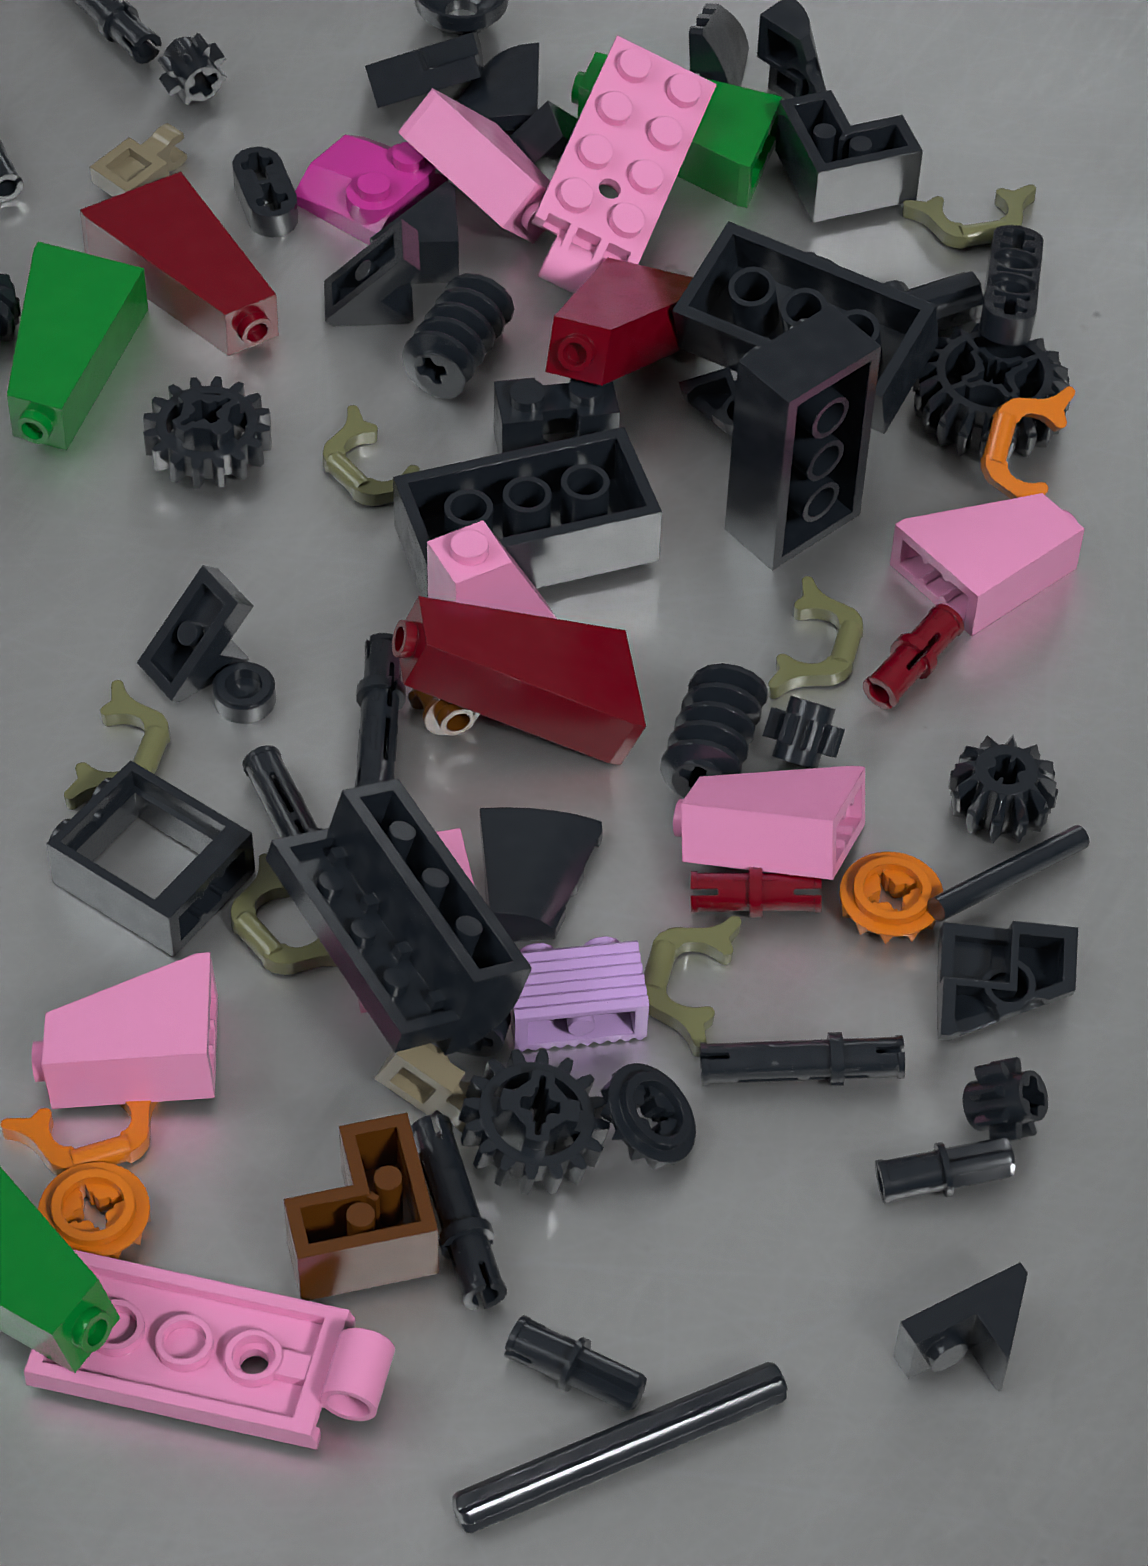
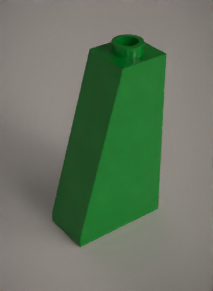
(730, 140)
(70, 339)
(46, 1288)

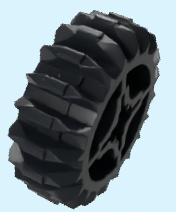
(973, 378)

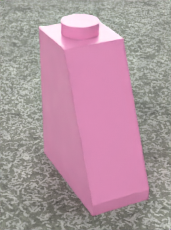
(479, 161)
(987, 555)
(479, 571)
(774, 820)
(134, 1040)

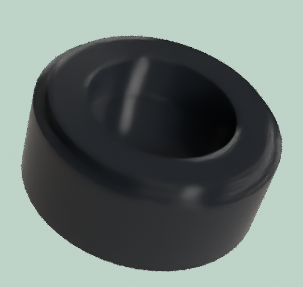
(244, 692)

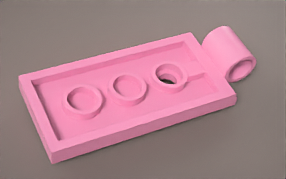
(630, 140)
(185, 1348)

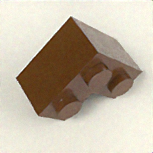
(374, 1226)

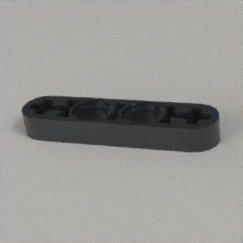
(1011, 285)

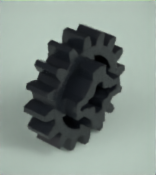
(207, 432)
(503, 1127)

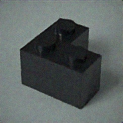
(842, 165)

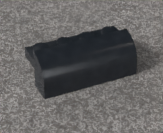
(402, 921)

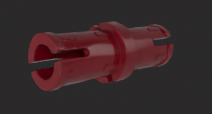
(913, 656)
(754, 892)

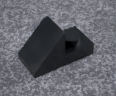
(376, 282)
(197, 636)
(973, 1319)

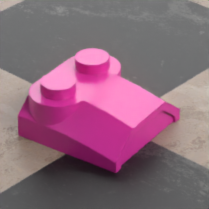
(366, 184)

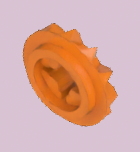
(901, 877)
(110, 1190)

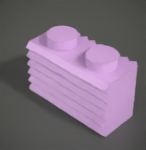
(581, 995)

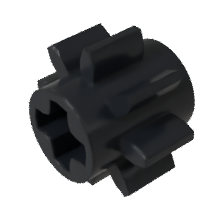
(192, 68)
(803, 732)
(1005, 1100)

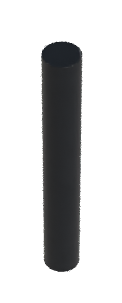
(1008, 873)

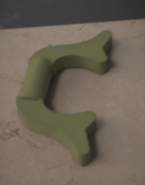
(963, 236)
(353, 434)
(837, 666)
(122, 710)
(244, 921)
(666, 947)

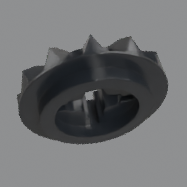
(659, 1100)

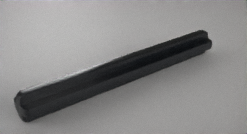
(619, 1447)

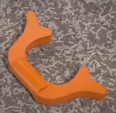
(1001, 433)
(127, 1147)

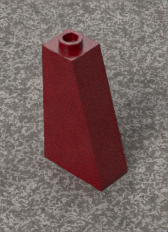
(187, 261)
(616, 323)
(526, 671)

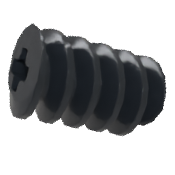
(457, 334)
(713, 725)

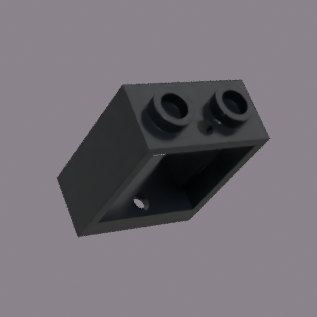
(192, 897)

